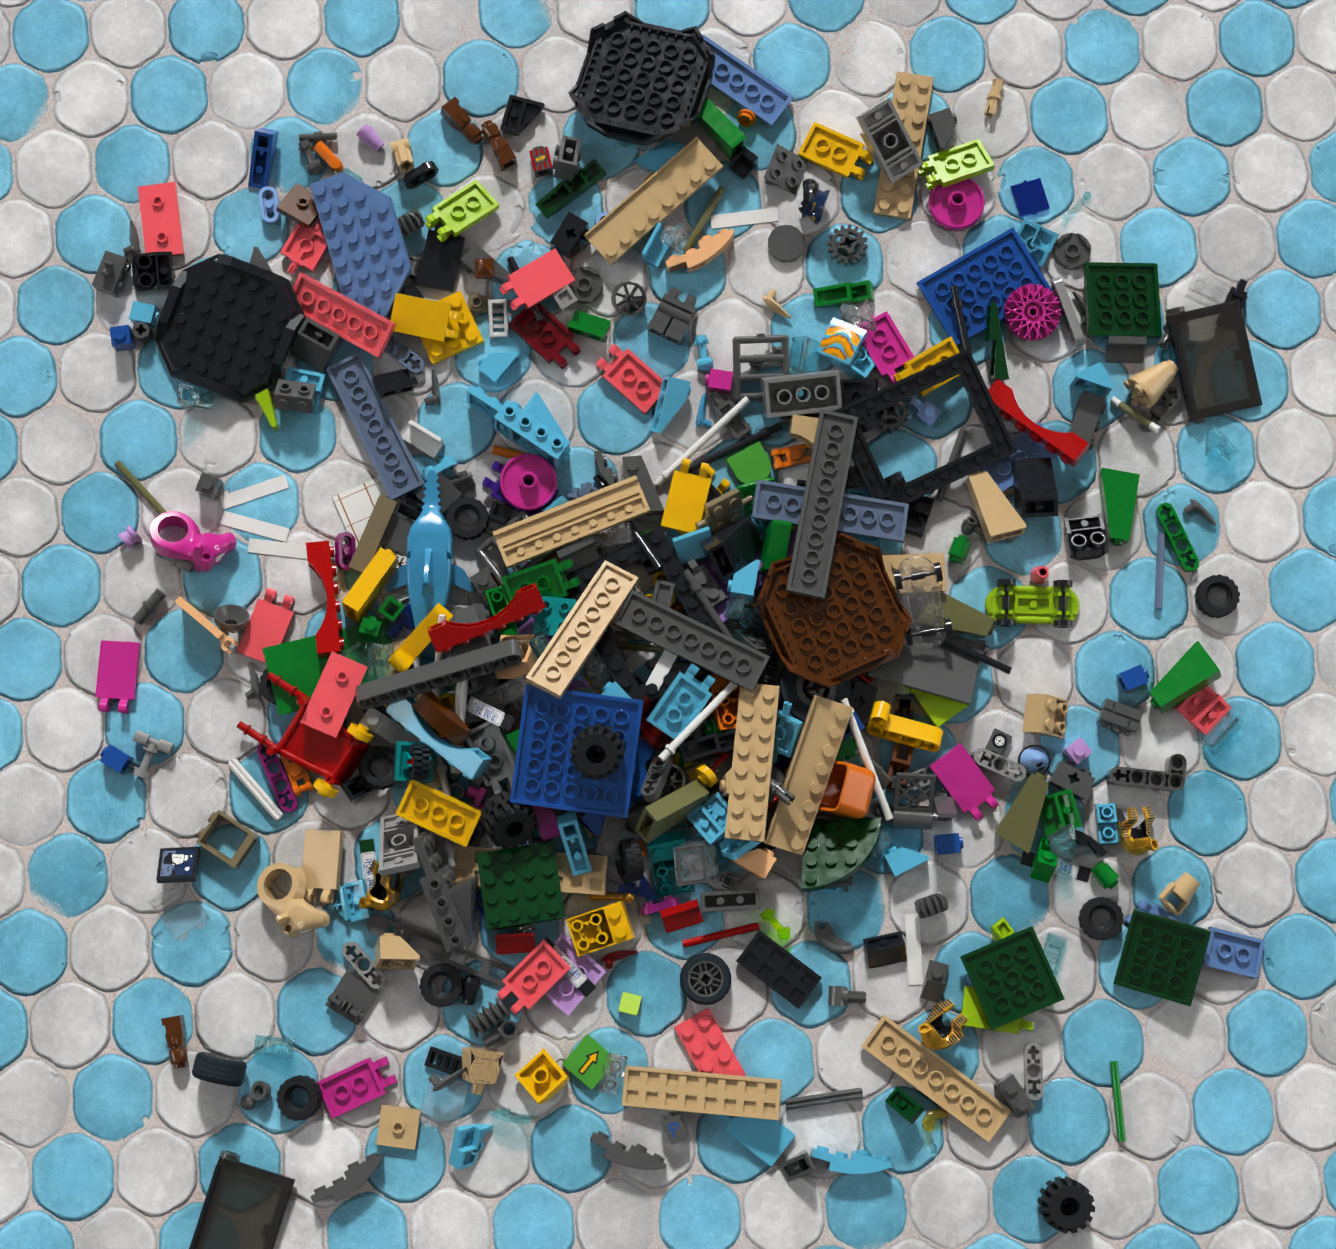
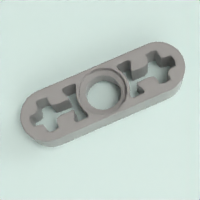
(1014, 766)
(350, 957)
(1037, 1056)

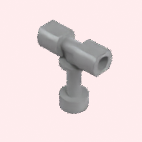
(151, 746)

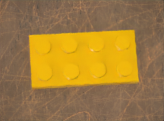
(439, 812)

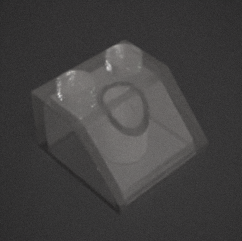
(695, 862)

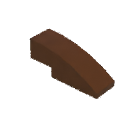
(442, 718)
(899, 762)

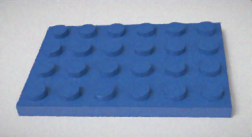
(981, 278)

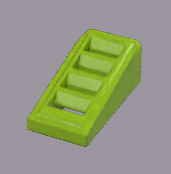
(266, 403)

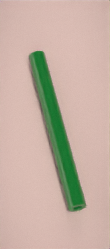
(1117, 1101)

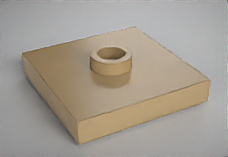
(398, 1127)

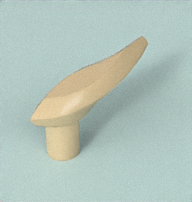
(773, 305)

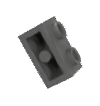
(567, 157)
(295, 396)

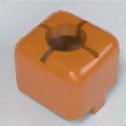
(848, 791)

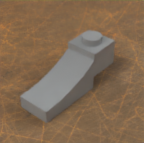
(386, 727)

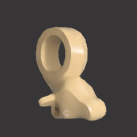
(292, 911)

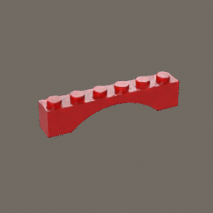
(1065, 445)
(319, 560)
(448, 633)

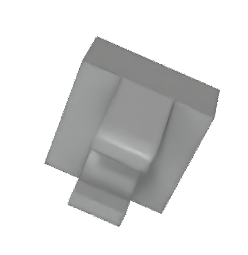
(564, 298)

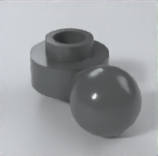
(259, 1092)

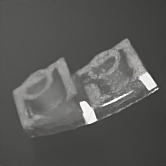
(612, 1074)

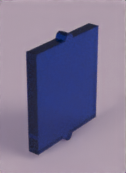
(1030, 197)

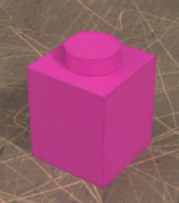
(719, 380)

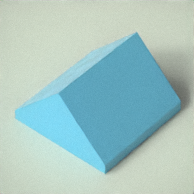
(1093, 380)
(688, 545)

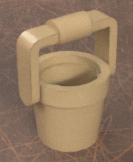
(1183, 889)

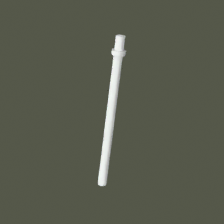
(666, 475)
(670, 749)
(867, 762)

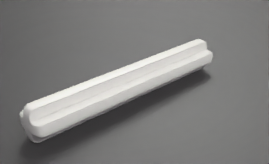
(255, 789)

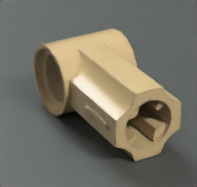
(402, 153)

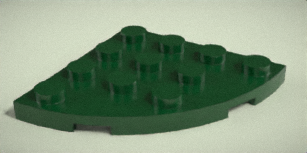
(837, 850)

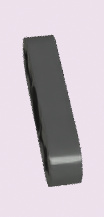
(1164, 396)

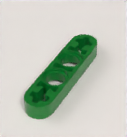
(1179, 536)

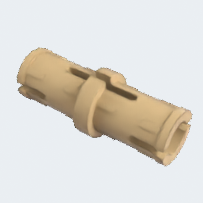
(994, 98)

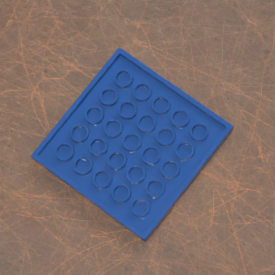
(543, 756)

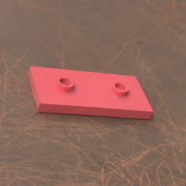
(161, 218)
(333, 695)

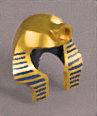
(1137, 839)
(384, 892)
(936, 1034)

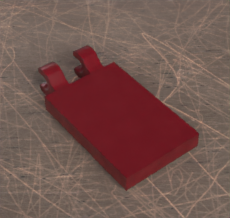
(545, 337)

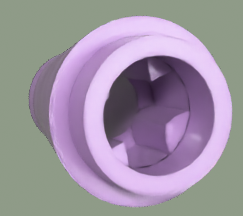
(369, 137)

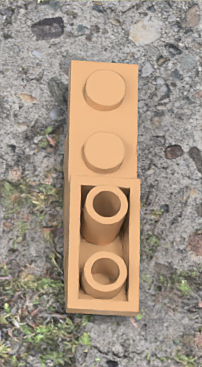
(708, 249)

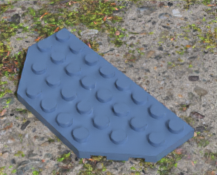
(362, 240)

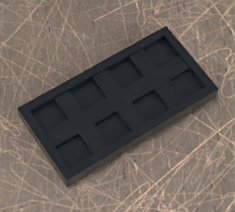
(778, 969)

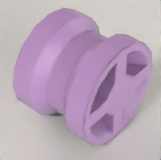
(130, 537)

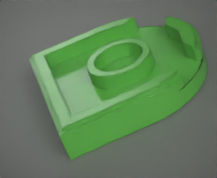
(750, 464)

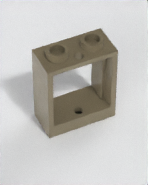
(242, 851)

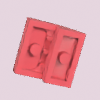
(1203, 709)

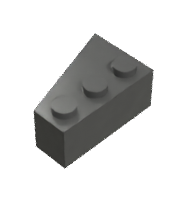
(635, 466)

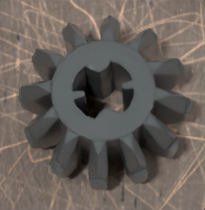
(410, 222)
(931, 905)

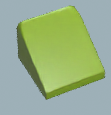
(629, 1003)

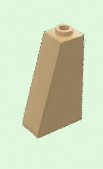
(993, 509)

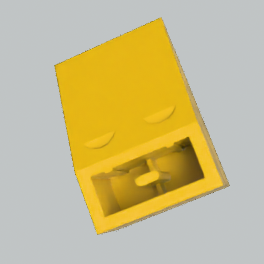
(600, 928)

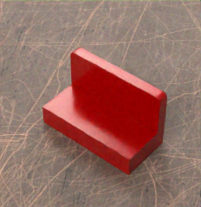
(681, 916)
(515, 943)

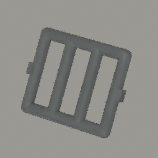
(738, 359)
(490, 566)

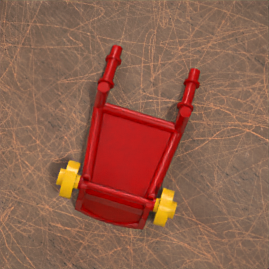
(314, 750)

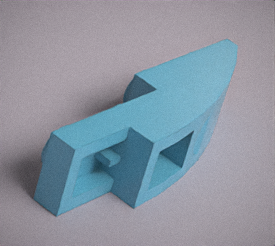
(858, 1163)

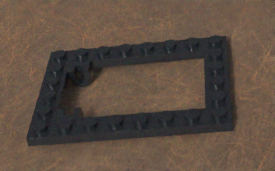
(900, 491)
(673, 572)

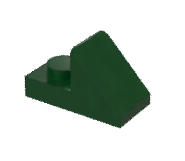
(904, 1105)

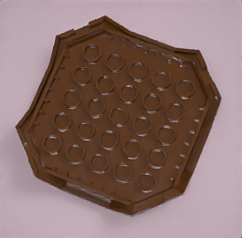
(846, 632)

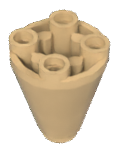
(1151, 383)

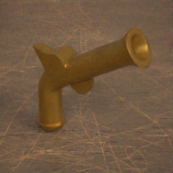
(617, 896)

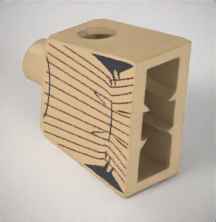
(481, 1067)

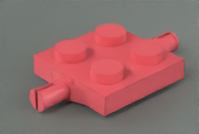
(305, 247)

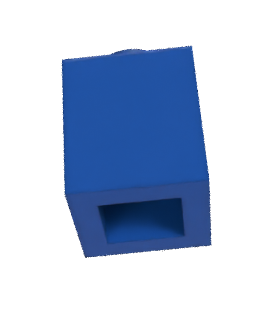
(122, 338)
(1133, 678)
(115, 758)
(948, 843)

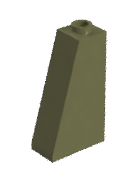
(966, 619)
(670, 810)
(1024, 813)

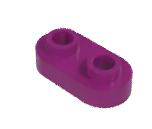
(344, 551)
(667, 902)

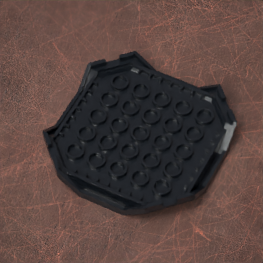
(642, 80)
(228, 327)

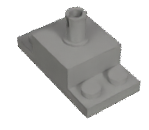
(888, 140)
(396, 845)

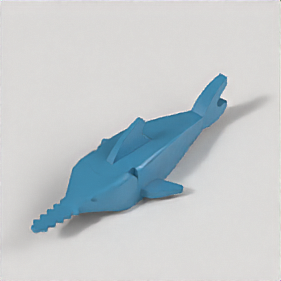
(429, 563)

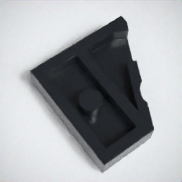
(519, 114)

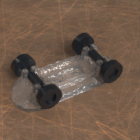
(922, 600)

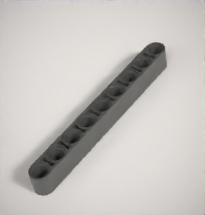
(438, 674)

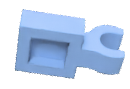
(926, 412)

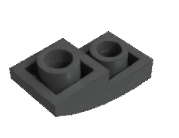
(607, 473)

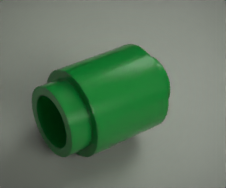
(959, 549)
(1105, 875)

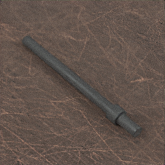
(695, 587)

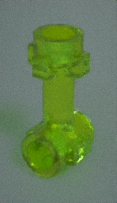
(783, 932)

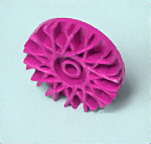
(956, 215)
(1045, 310)
(523, 468)

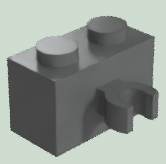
(111, 274)

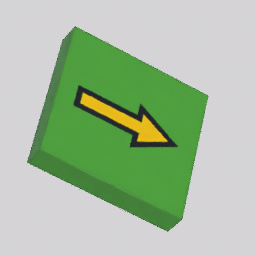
(587, 1061)

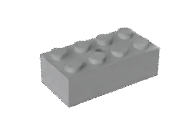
(819, 389)

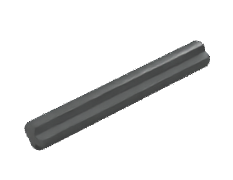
(824, 1098)

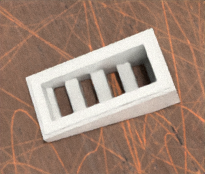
(494, 303)

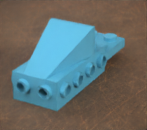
(529, 428)

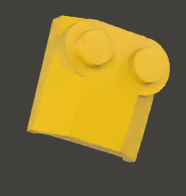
(542, 1077)

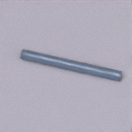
(1159, 571)

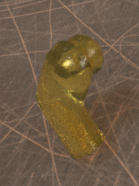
(931, 1118)

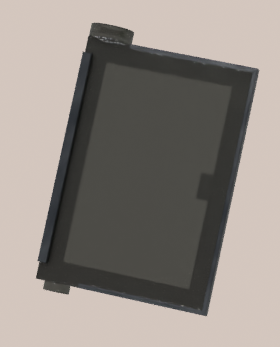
(1213, 360)
(242, 1206)

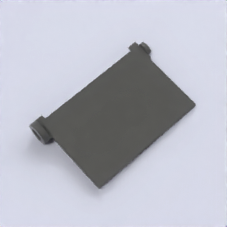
(935, 671)

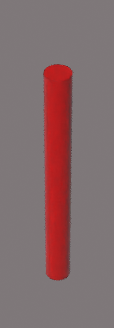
(720, 935)

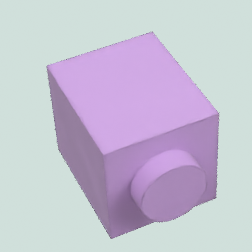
(1077, 751)

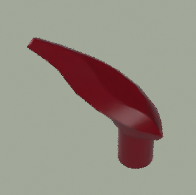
(616, 955)

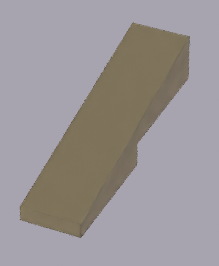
(373, 533)

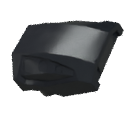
(152, 271)
(1086, 537)

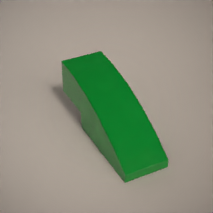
(844, 293)

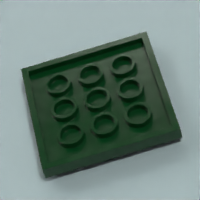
(1122, 299)
(520, 886)
(1162, 957)
(1012, 978)

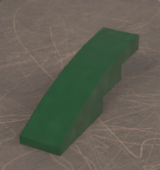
(569, 191)

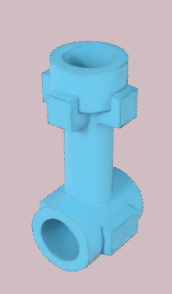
(704, 362)

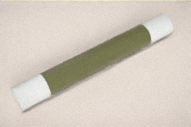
(1134, 414)

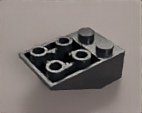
(1035, 488)
(732, 548)

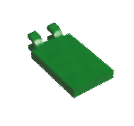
(548, 577)

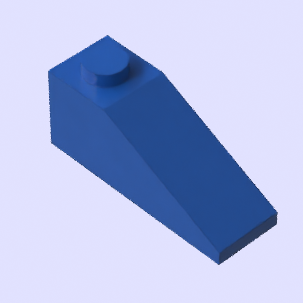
(262, 157)

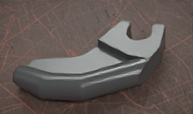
(830, 941)

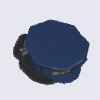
(813, 201)

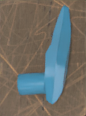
(701, 413)

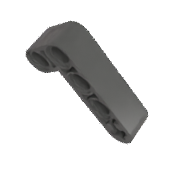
(1145, 776)

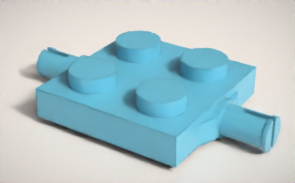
(786, 732)

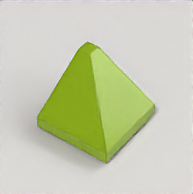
(1001, 929)

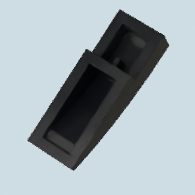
(708, 746)

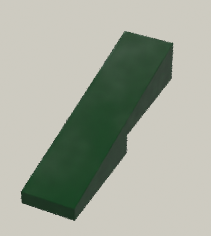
(993, 334)

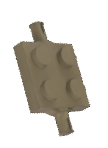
(724, 511)

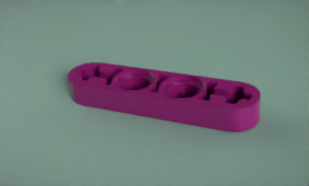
(275, 778)

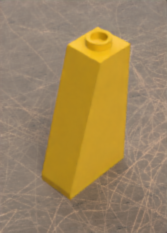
(369, 585)

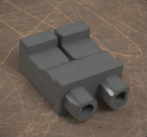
(675, 310)

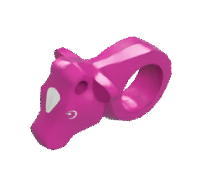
(202, 549)

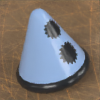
(1034, 759)

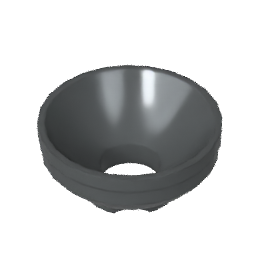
(229, 615)

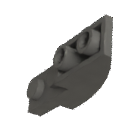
(634, 1158)
(355, 1177)

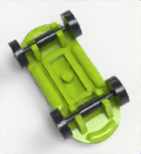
(1032, 604)

